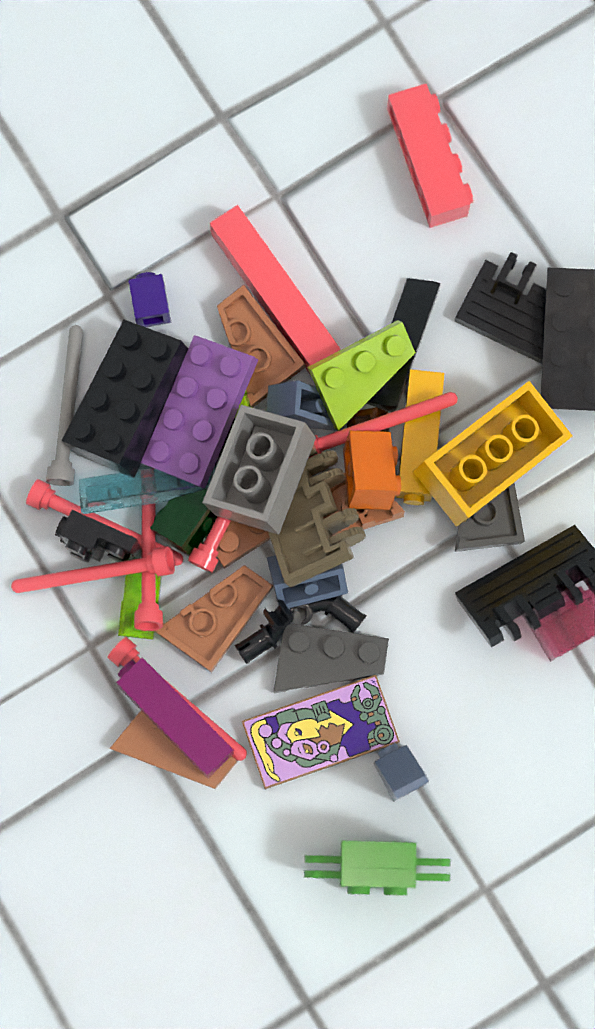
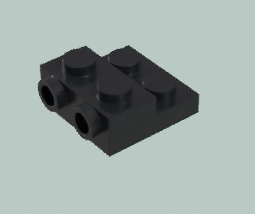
(91, 538)

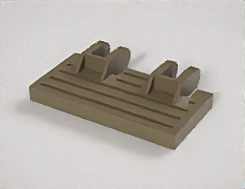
(306, 537)

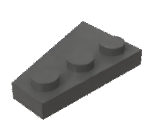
(493, 525)
(326, 656)

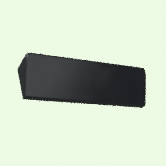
(414, 312)

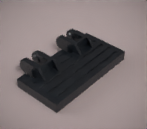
(503, 311)
(530, 586)

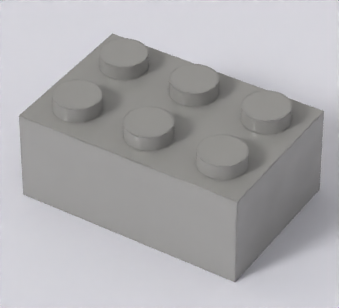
(259, 469)

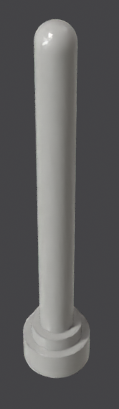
(61, 470)

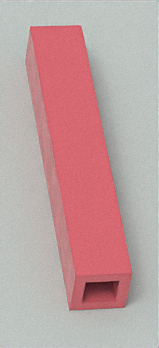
(272, 287)

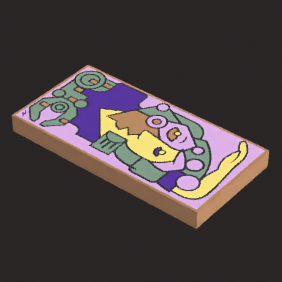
(320, 732)

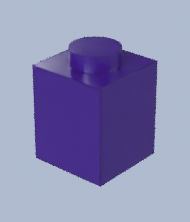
(149, 299)

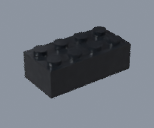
(569, 340)
(126, 398)

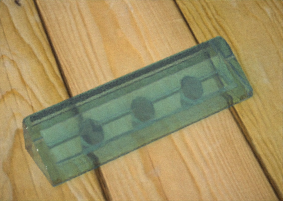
(123, 491)

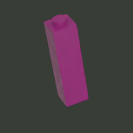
(174, 716)

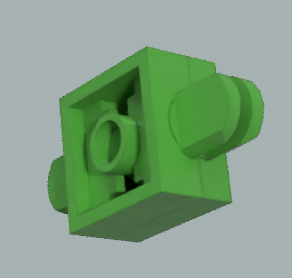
(377, 865)

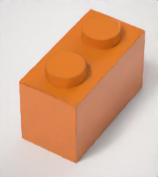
(371, 470)

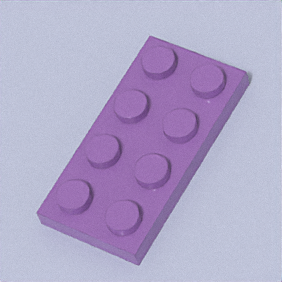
(199, 411)

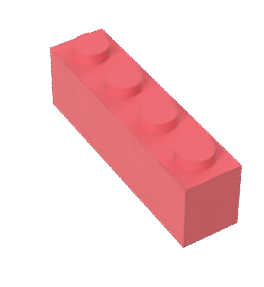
(429, 155)

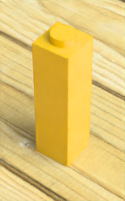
(419, 435)

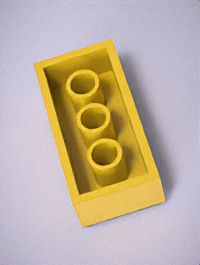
(492, 453)

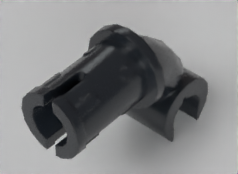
(336, 607)
(267, 635)

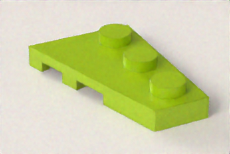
(360, 370)

